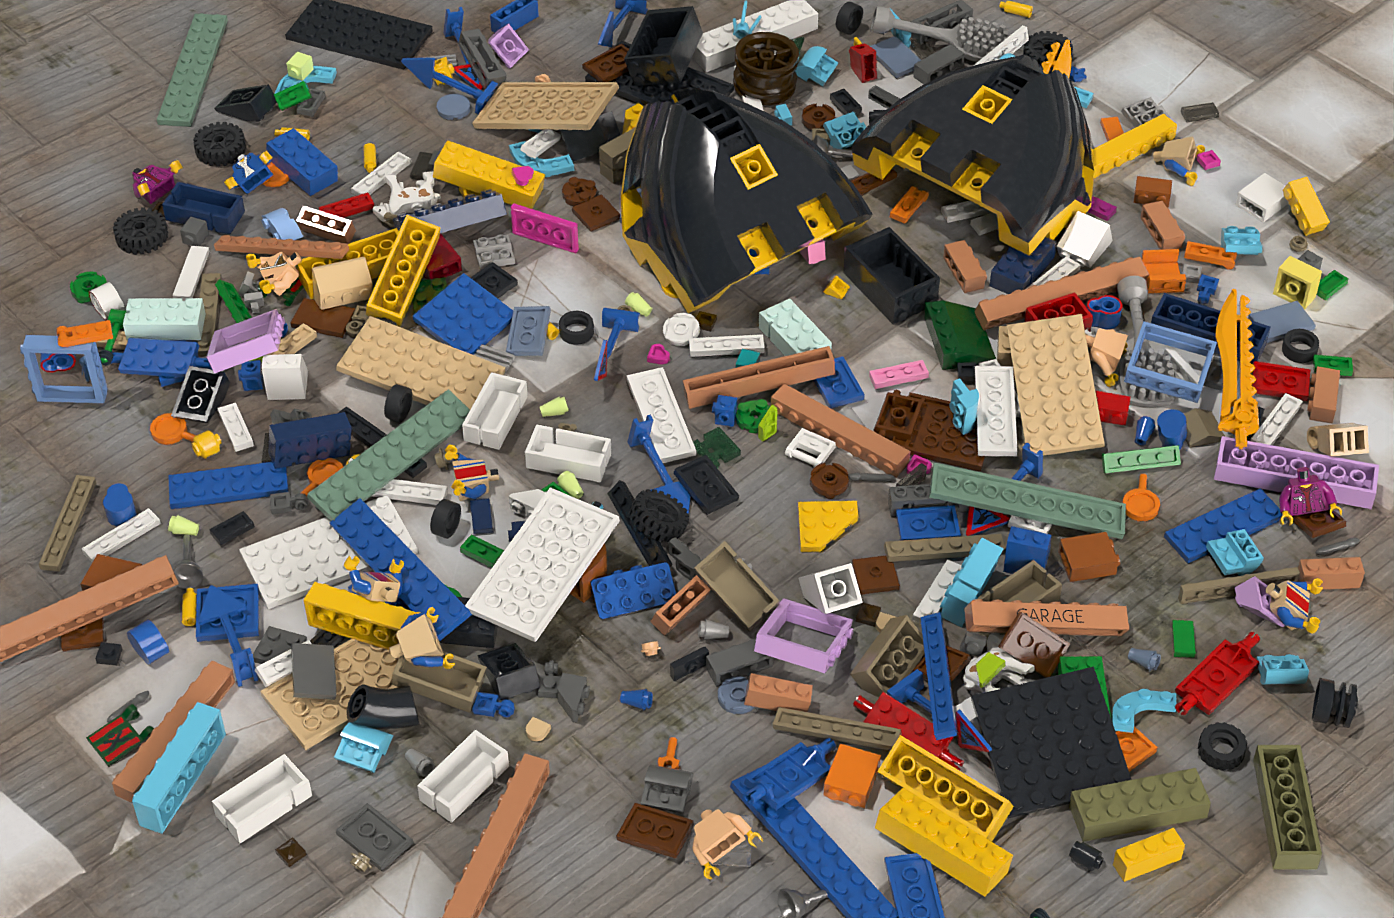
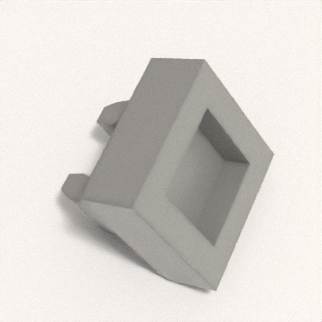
(248, 284)
(254, 301)

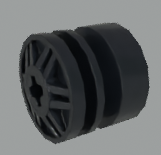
(1334, 702)

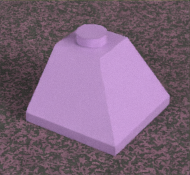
(508, 45)
(1254, 598)

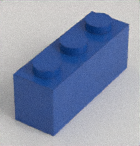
(515, 14)

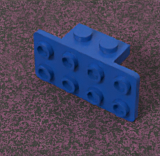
(633, 590)

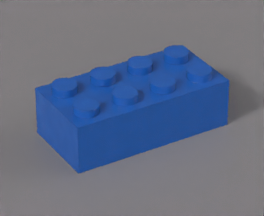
(302, 162)

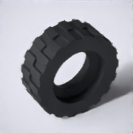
(1221, 760)

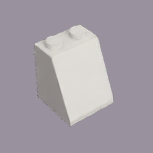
(1085, 240)
(284, 376)
(831, 588)

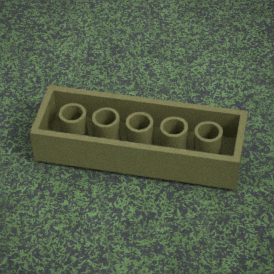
(1139, 804)
(1287, 807)

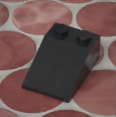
(248, 103)
(587, 142)
(200, 394)
(509, 671)

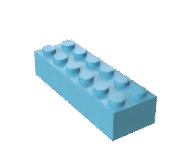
(179, 767)

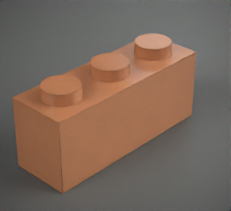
(326, 225)
(1162, 226)
(964, 266)
(1323, 394)
(1334, 572)
(680, 605)
(774, 693)

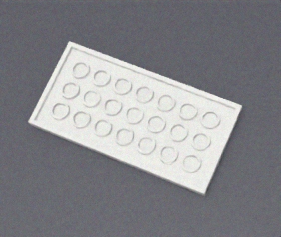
(312, 553)
(542, 564)

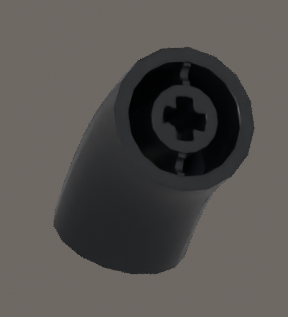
(382, 707)

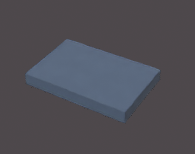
(895, 56)
(1283, 319)
(528, 330)

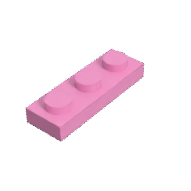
(898, 374)

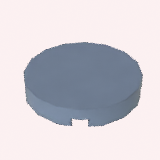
(453, 106)
(732, 695)

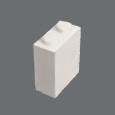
(1262, 197)

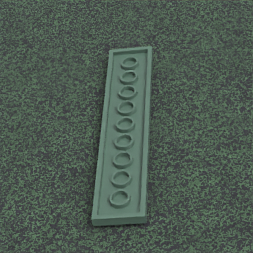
(192, 70)
(390, 455)
(1027, 500)

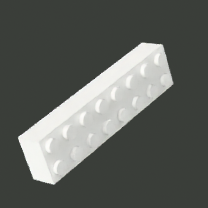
(788, 19)

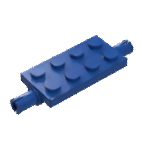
(159, 357)
(789, 774)

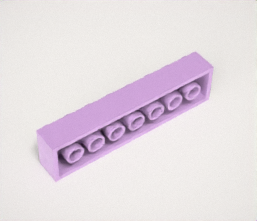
(1273, 466)

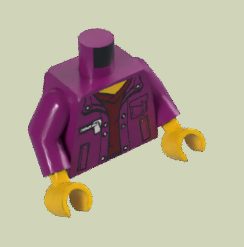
(154, 181)
(1305, 496)

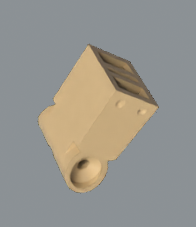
(1339, 439)

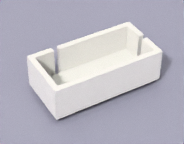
(494, 410)
(573, 452)
(463, 776)
(262, 798)

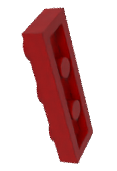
(349, 206)

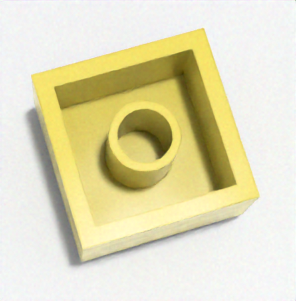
(1297, 282)

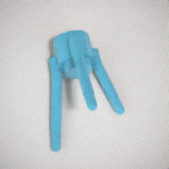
(742, 29)

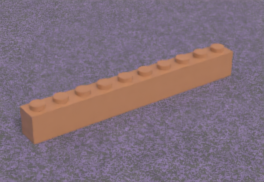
(1085, 284)
(86, 607)
(498, 838)

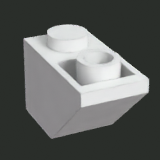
(525, 502)

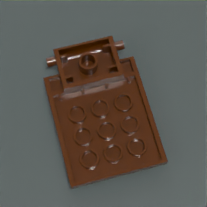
(927, 430)

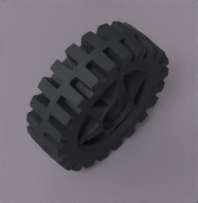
(1040, 45)
(219, 144)
(140, 231)
(659, 515)

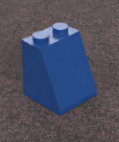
(1025, 547)

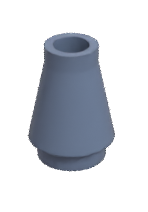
(1146, 658)

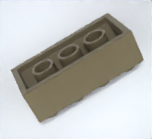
(890, 656)

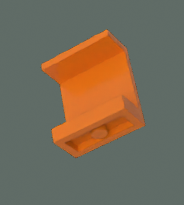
(1163, 271)

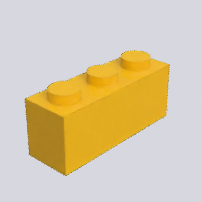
(1305, 206)
(1148, 854)

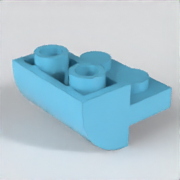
(816, 65)
(844, 130)
(1241, 240)
(964, 406)
(1235, 553)
(1282, 669)
(362, 746)

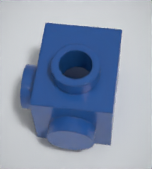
(251, 375)
(725, 410)

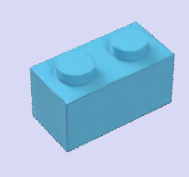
(783, 113)

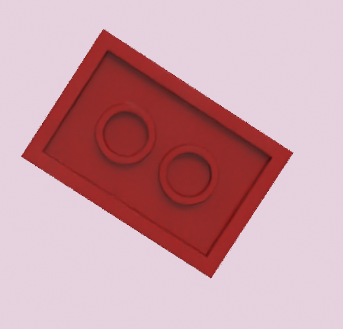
(1281, 379)

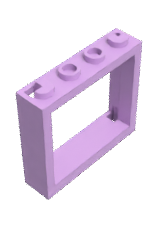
(222, 357)
(809, 618)

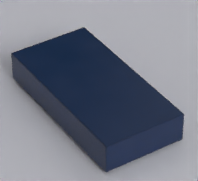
(481, 516)

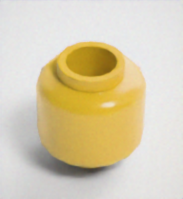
(206, 444)

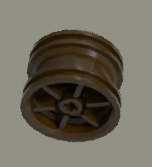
(766, 67)

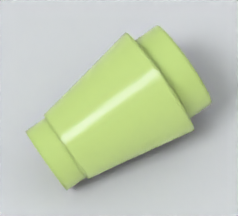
(638, 304)
(554, 407)
(569, 483)
(182, 526)

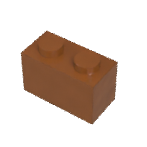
(1152, 190)

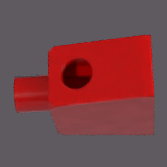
(863, 62)

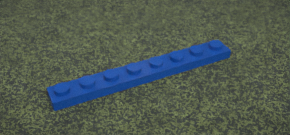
(938, 676)

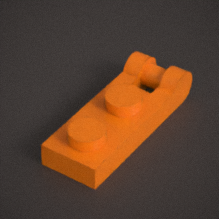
(908, 204)
(1210, 254)
(84, 333)

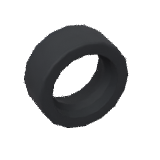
(849, 18)
(577, 337)
(1298, 355)
(398, 403)
(445, 518)

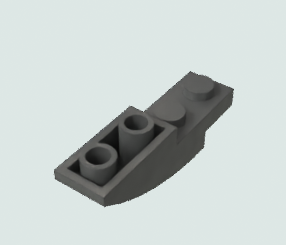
(684, 558)

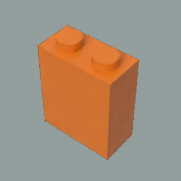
(852, 775)

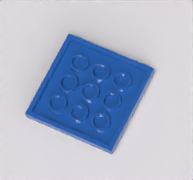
(464, 315)

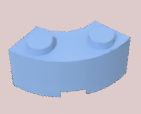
(281, 225)

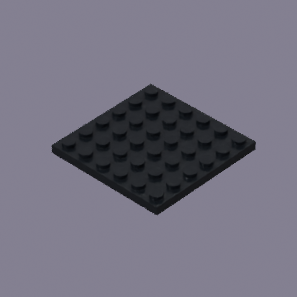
(1050, 740)

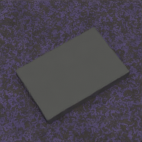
(313, 671)
(374, 836)

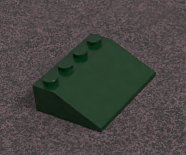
(957, 334)

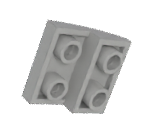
(1143, 111)
(494, 250)

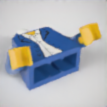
(250, 171)

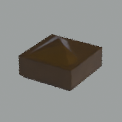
(868, 614)
(290, 852)

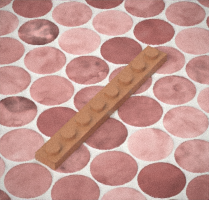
(273, 246)

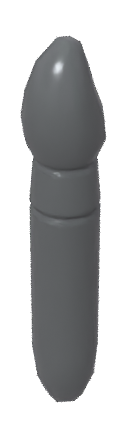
(871, 477)
(1337, 546)
(141, 697)

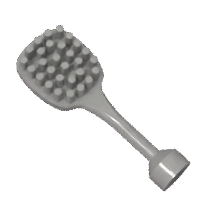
(970, 38)
(1133, 292)

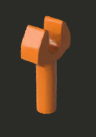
(669, 758)

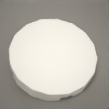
(680, 329)

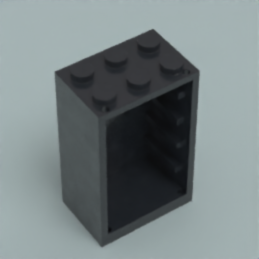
(663, 46)
(891, 275)

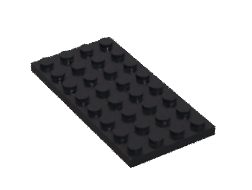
(359, 32)
(663, 92)

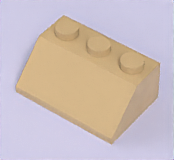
(341, 283)

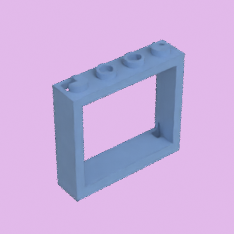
(1164, 383)
(48, 393)

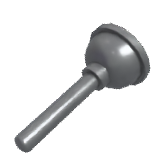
(829, 150)
(187, 572)
(793, 903)

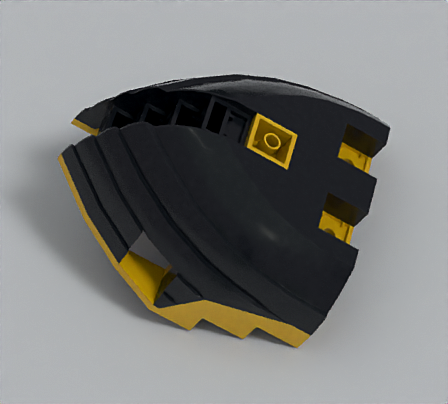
(999, 128)
(726, 183)

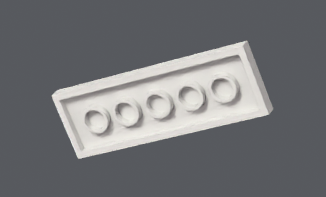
(996, 411)
(669, 431)

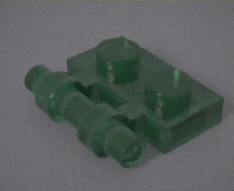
(720, 443)

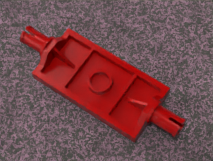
(1217, 675)
(913, 727)

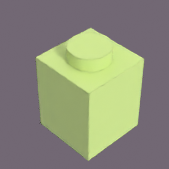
(300, 66)

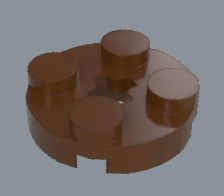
(815, 116)
(586, 188)
(829, 488)

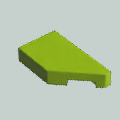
(768, 424)
(988, 668)

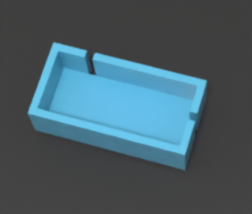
(970, 580)

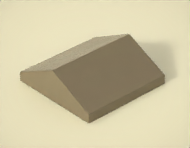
(1202, 428)

